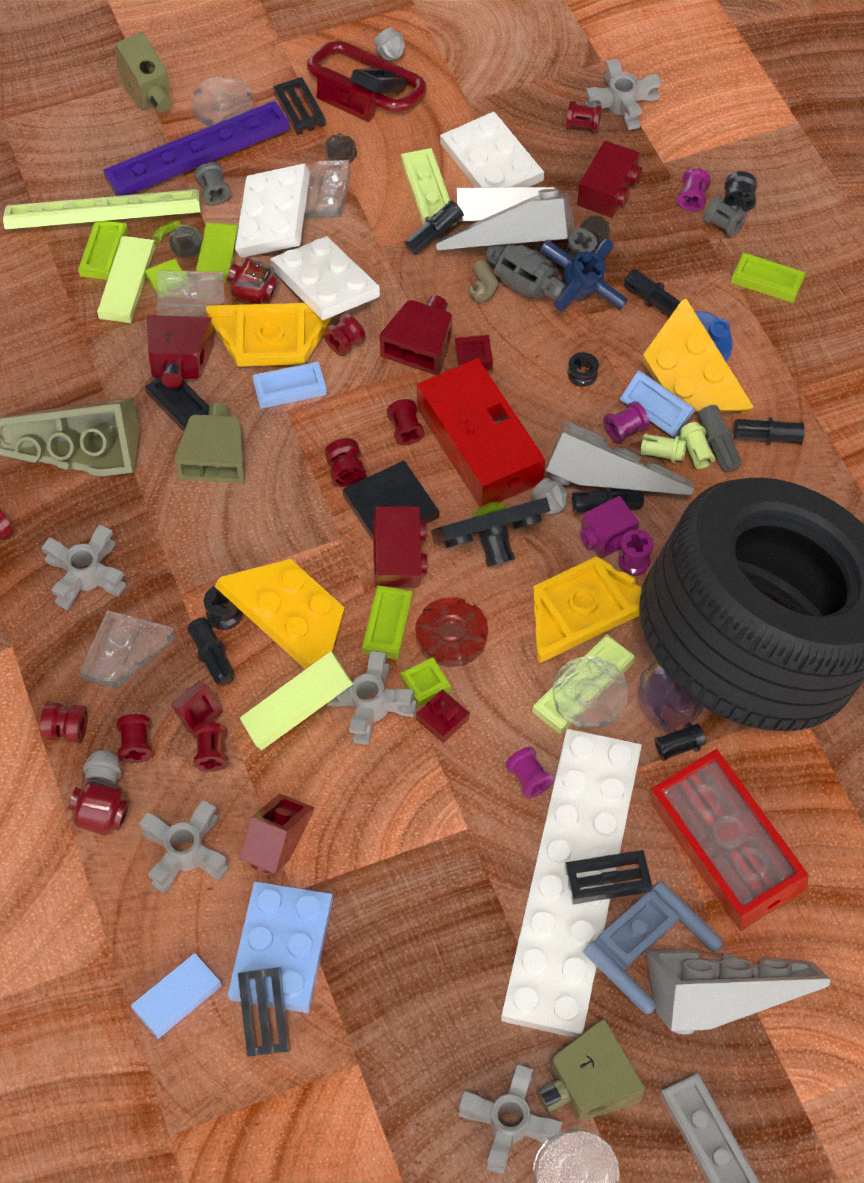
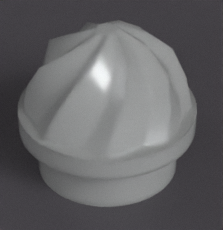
(390, 44)
(555, 494)
(103, 767)

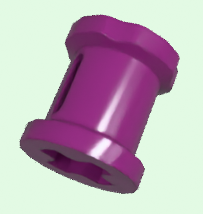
(694, 189)
(626, 422)
(636, 552)
(529, 772)

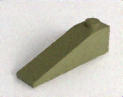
(80, 437)

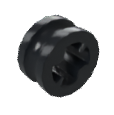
(583, 360)

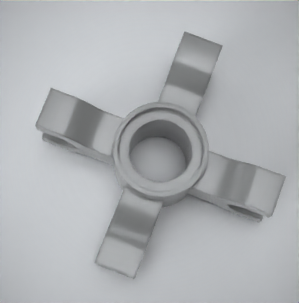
(623, 93)
(86, 578)
(375, 709)
(170, 837)
(478, 1109)

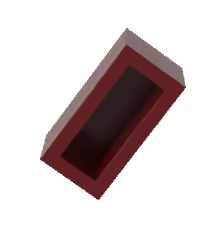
(609, 179)
(398, 547)

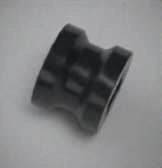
(740, 190)
(221, 616)

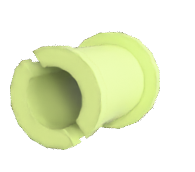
(697, 445)
(664, 447)

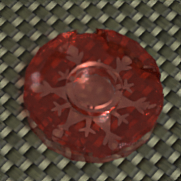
(451, 632)

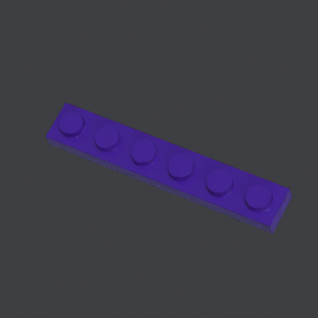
(196, 149)

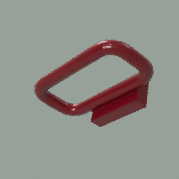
(352, 97)

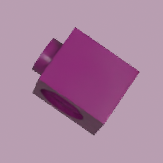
(606, 525)

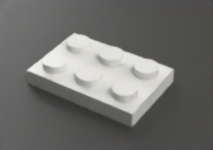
(491, 154)
(272, 210)
(325, 278)

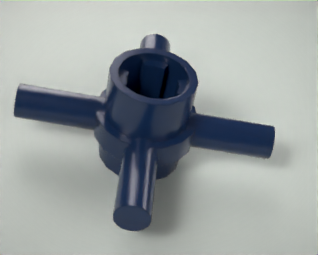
(583, 275)

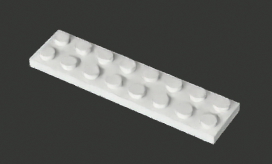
(584, 821)

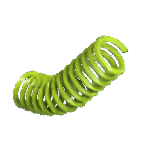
(165, 230)
(491, 508)

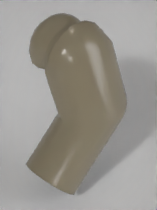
(487, 282)

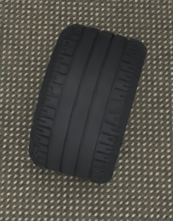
(731, 641)

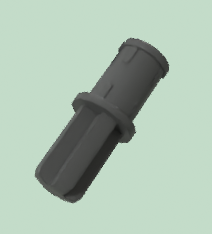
(720, 438)

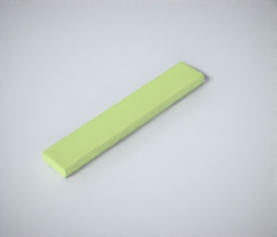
(101, 209)

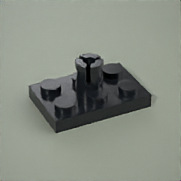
(492, 529)

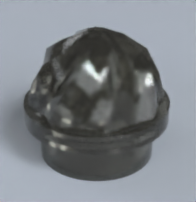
(341, 148)
(597, 226)
(185, 241)

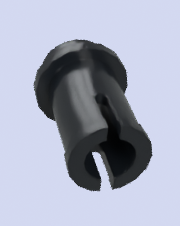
(680, 741)

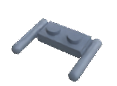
(637, 932)

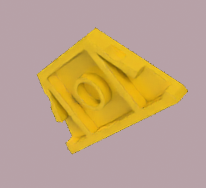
(268, 332)
(692, 366)
(582, 606)
(287, 608)

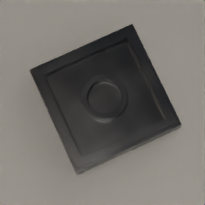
(389, 488)

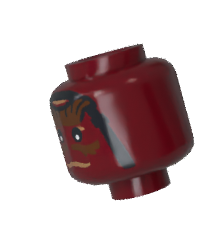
(252, 281)
(98, 807)

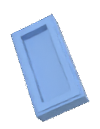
(289, 385)
(660, 404)
(176, 996)

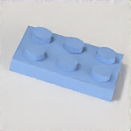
(285, 931)

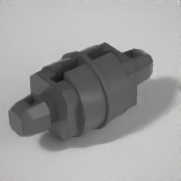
(523, 277)

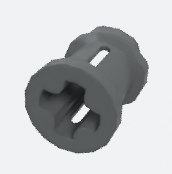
(214, 181)
(718, 208)
(580, 241)

